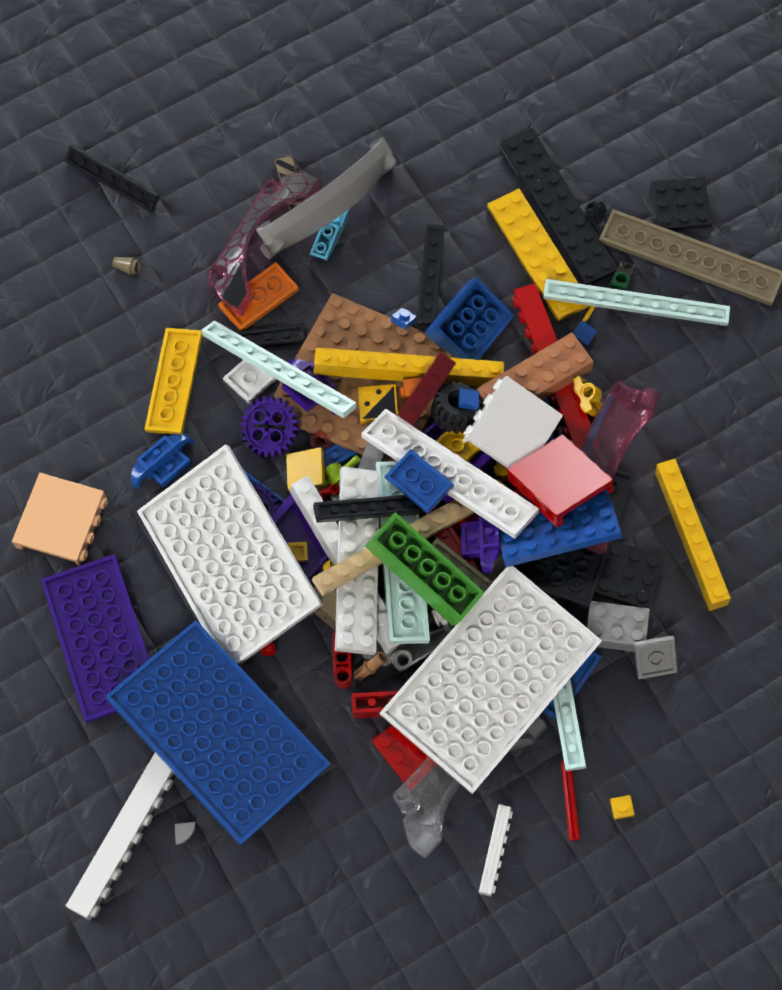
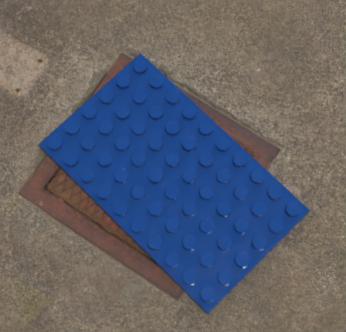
(218, 732)

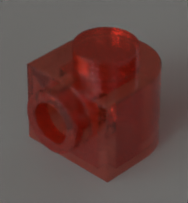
(317, 442)

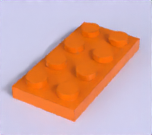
(268, 291)

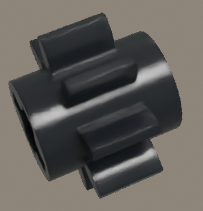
(595, 212)

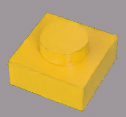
(500, 470)
(299, 551)
(622, 807)

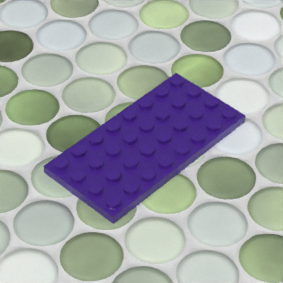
(95, 631)

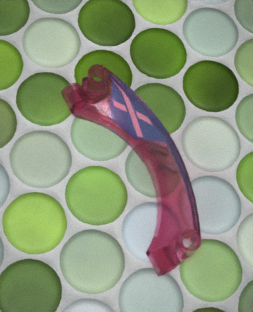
(615, 427)

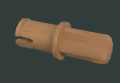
(370, 666)

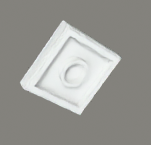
(248, 381)

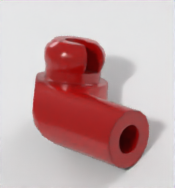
(328, 491)

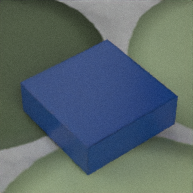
(584, 333)
(468, 399)

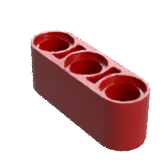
(342, 667)

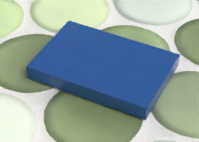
(419, 481)

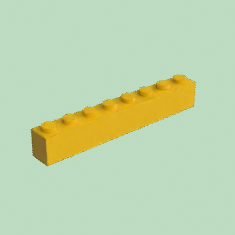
(692, 535)

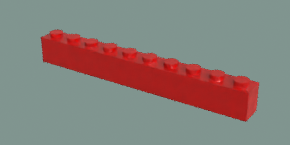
(541, 335)

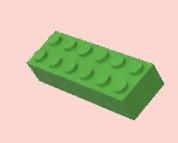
(424, 569)

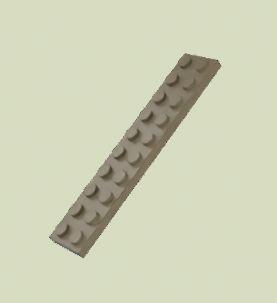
(691, 257)

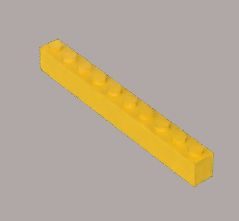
(399, 366)

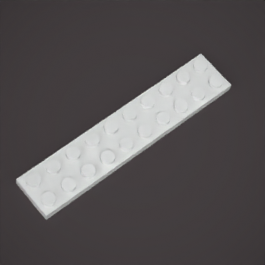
(471, 485)
(358, 598)

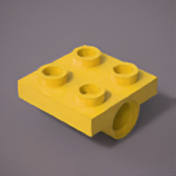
(589, 395)

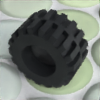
(446, 415)

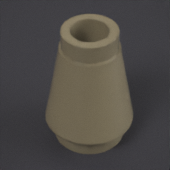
(127, 264)

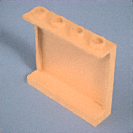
(60, 518)

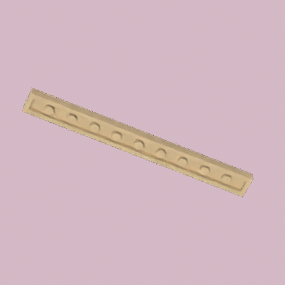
(365, 560)

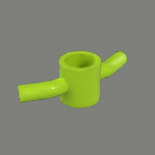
(332, 472)

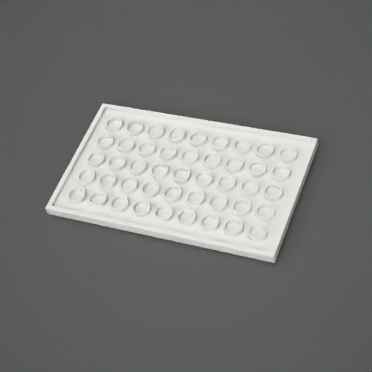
(229, 556)
(490, 678)

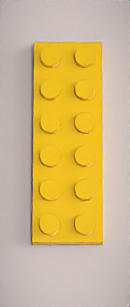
(173, 381)

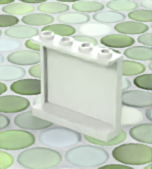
(511, 423)

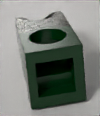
(622, 276)

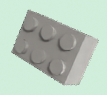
(618, 625)

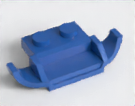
(162, 461)

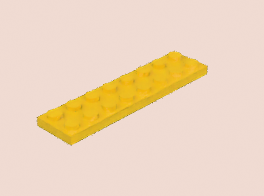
(533, 247)

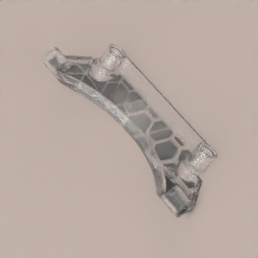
(428, 792)

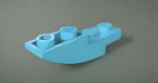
(329, 237)

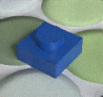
(403, 318)

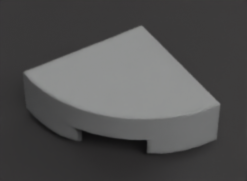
(184, 831)

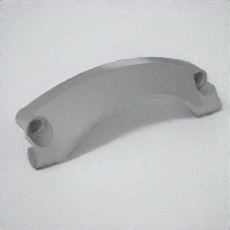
(328, 202)

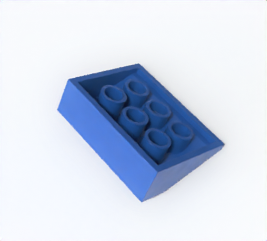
(470, 322)

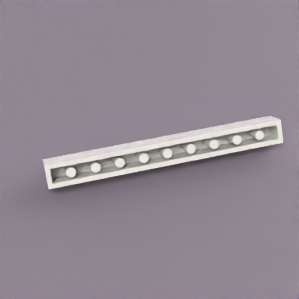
(327, 534)
(121, 839)

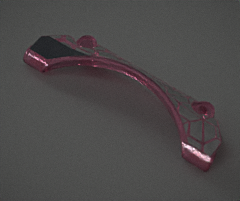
(230, 264)

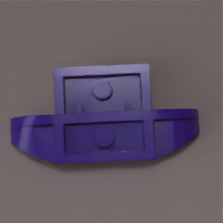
(308, 368)
(482, 541)

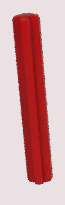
(570, 804)

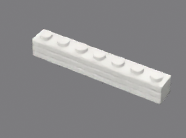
(495, 850)

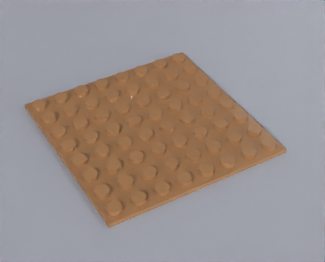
(363, 331)

